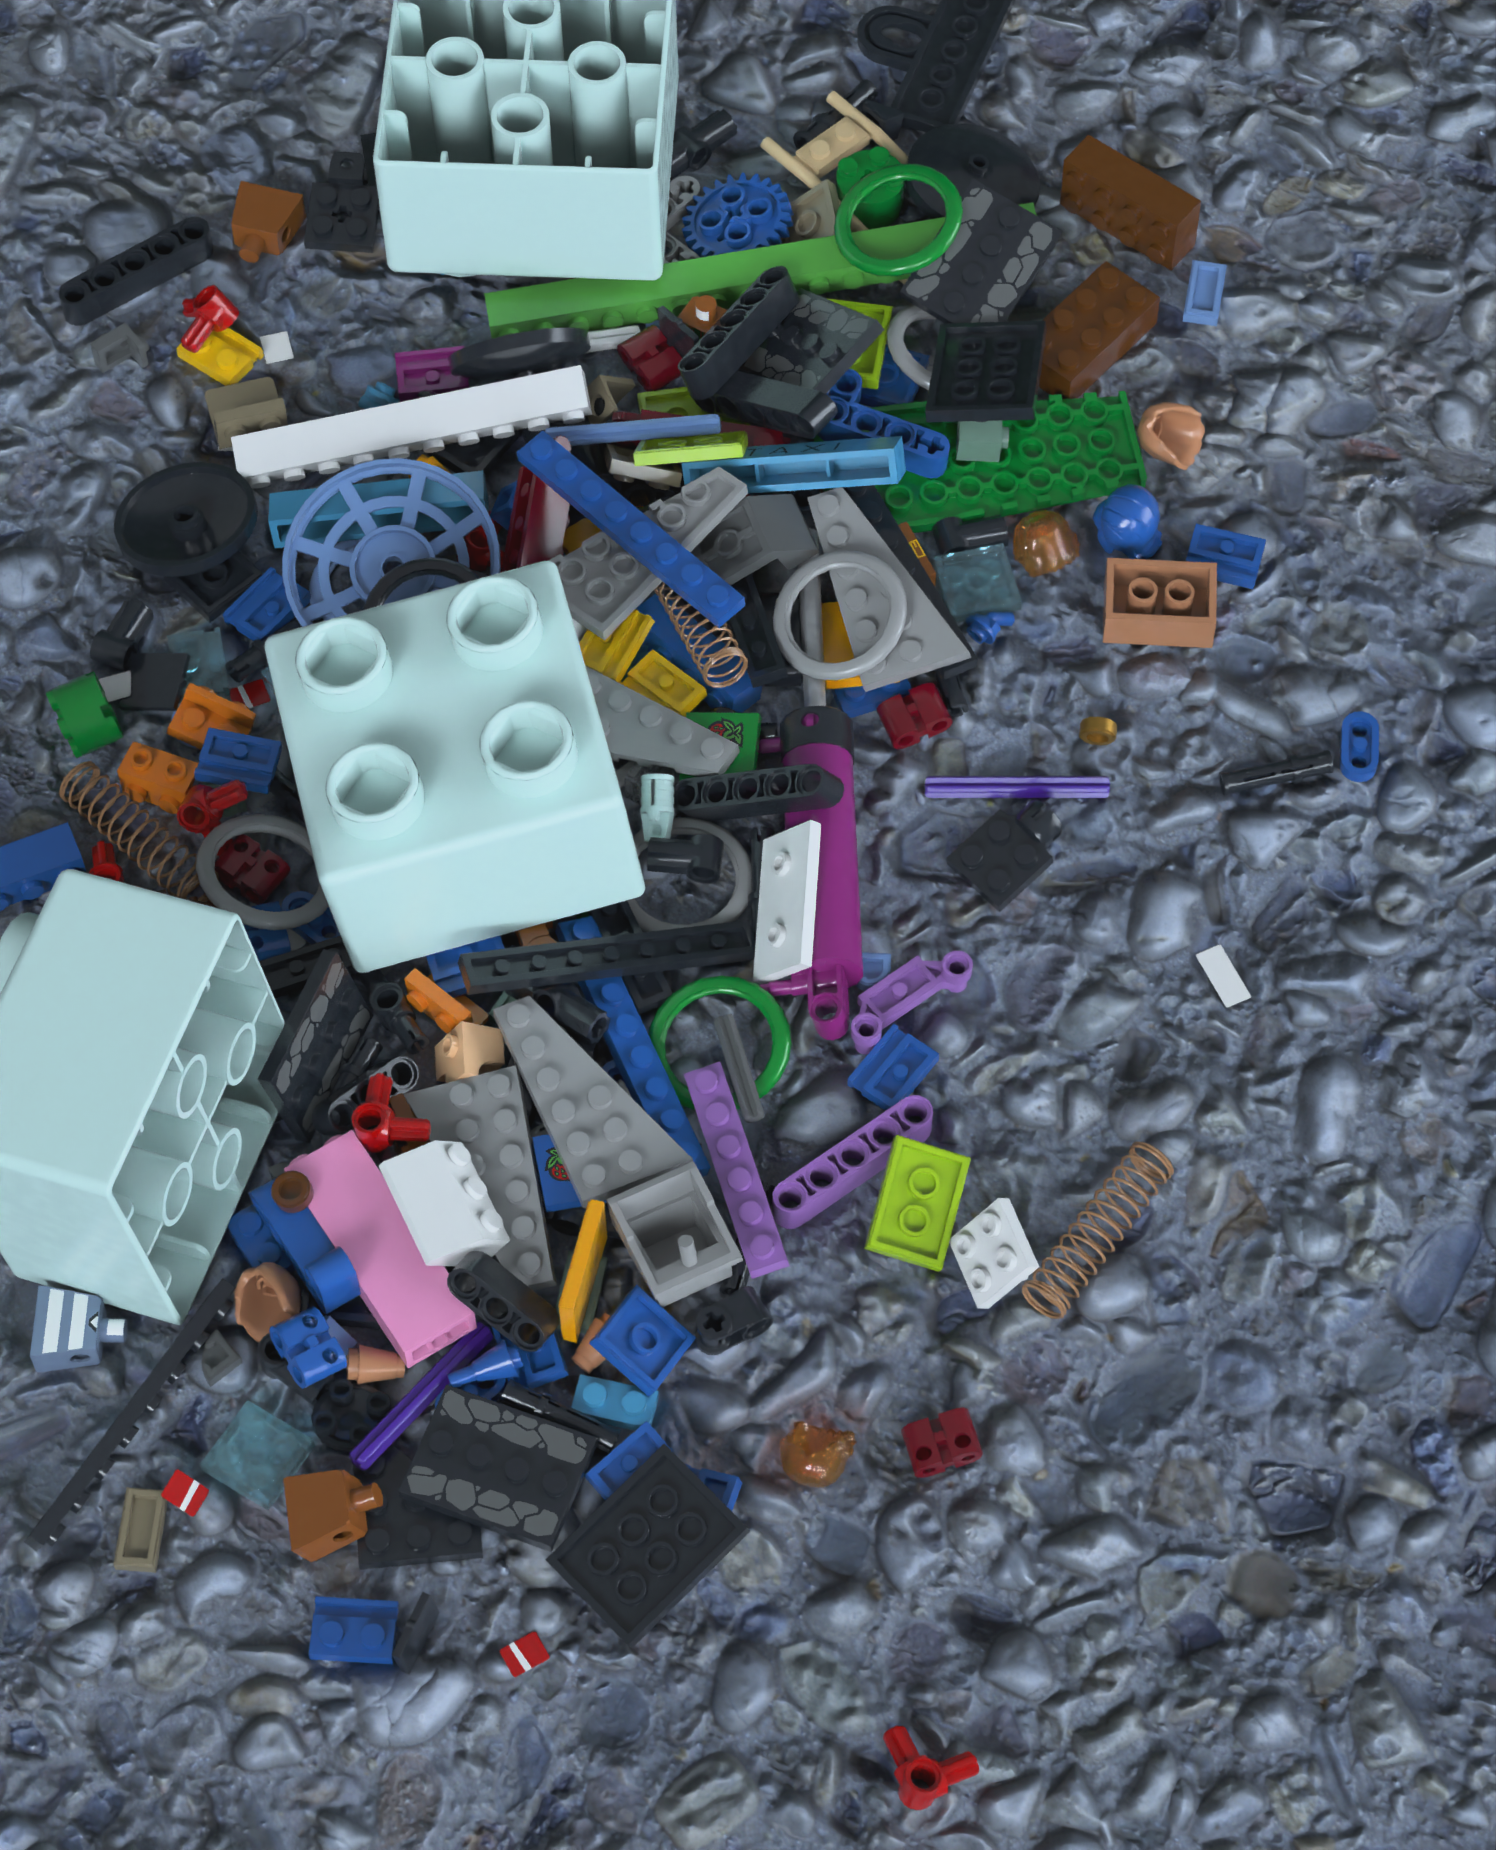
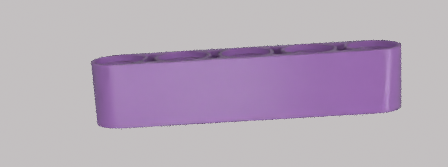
(846, 1177)

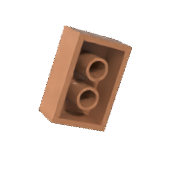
(1160, 602)

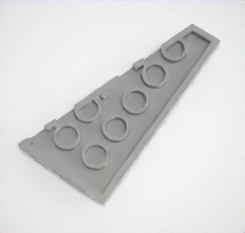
(609, 583)
(864, 605)
(656, 735)
(591, 1120)
(493, 1125)

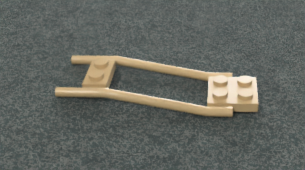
(832, 145)

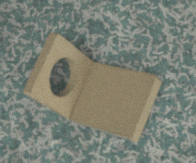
(612, 391)

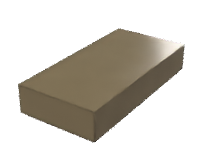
(140, 1530)

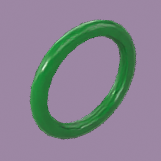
(916, 261)
(727, 985)

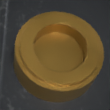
(1098, 730)

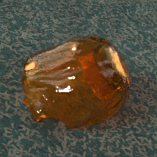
(1044, 543)
(815, 1454)

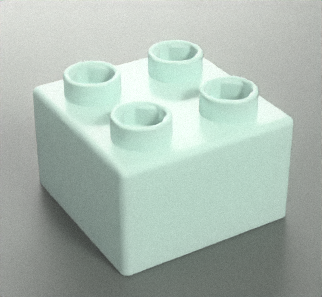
(527, 137)
(453, 767)
(128, 1090)

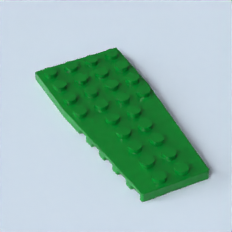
(1061, 457)

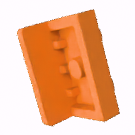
(156, 776)
(439, 1005)

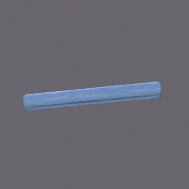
(639, 429)

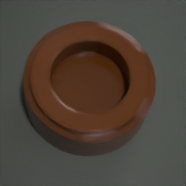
(292, 1191)

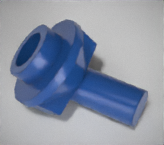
(985, 627)

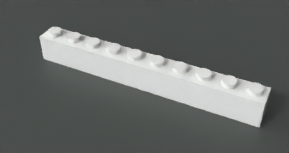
(412, 426)

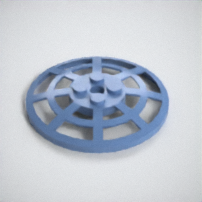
(383, 543)

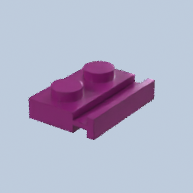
(427, 371)

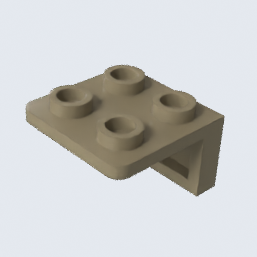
(244, 409)

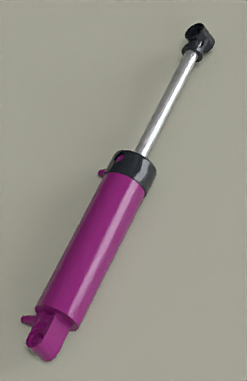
(824, 738)

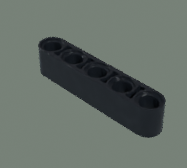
(136, 271)
(738, 333)
(771, 405)
(758, 792)

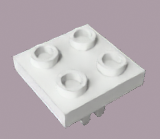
(993, 1253)

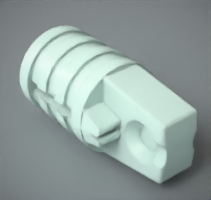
(657, 805)

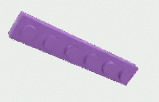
(736, 1170)

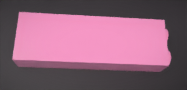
(394, 1281)

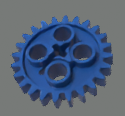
(737, 217)

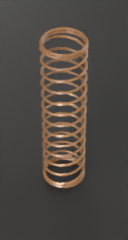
(724, 652)
(80, 795)
(1141, 1166)

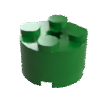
(883, 204)
(84, 714)

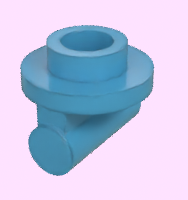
(377, 396)

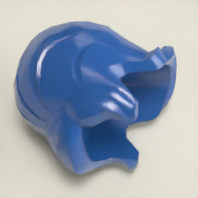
(1129, 522)

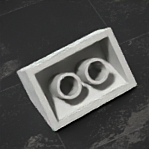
(444, 1203)

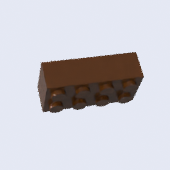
(1129, 202)
(1094, 330)

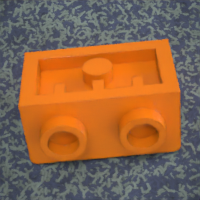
(206, 710)

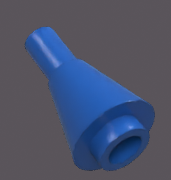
(497, 1363)

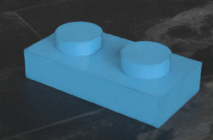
(614, 1402)

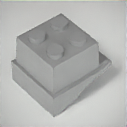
(674, 1234)

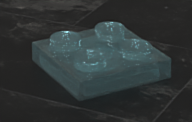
(977, 582)
(257, 1455)

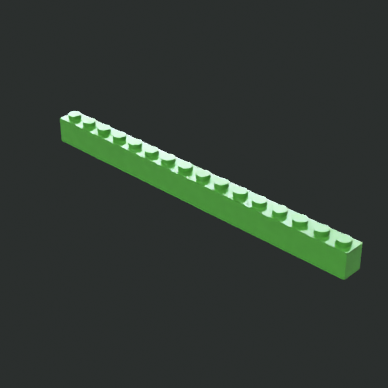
(614, 303)

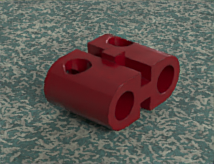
(650, 358)
(914, 716)
(251, 869)
(941, 1442)

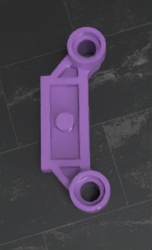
(904, 991)

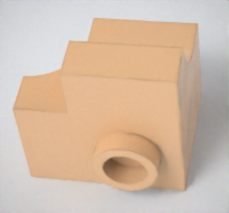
(468, 1052)

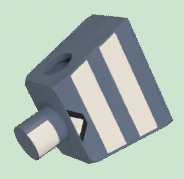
(71, 1330)

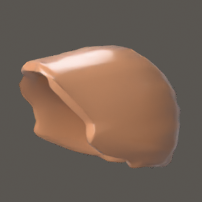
(1171, 433)
(265, 1298)

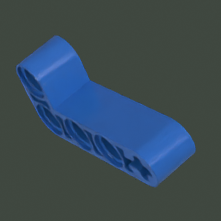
(924, 449)
(319, 1265)

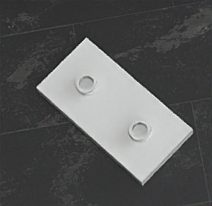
(787, 902)

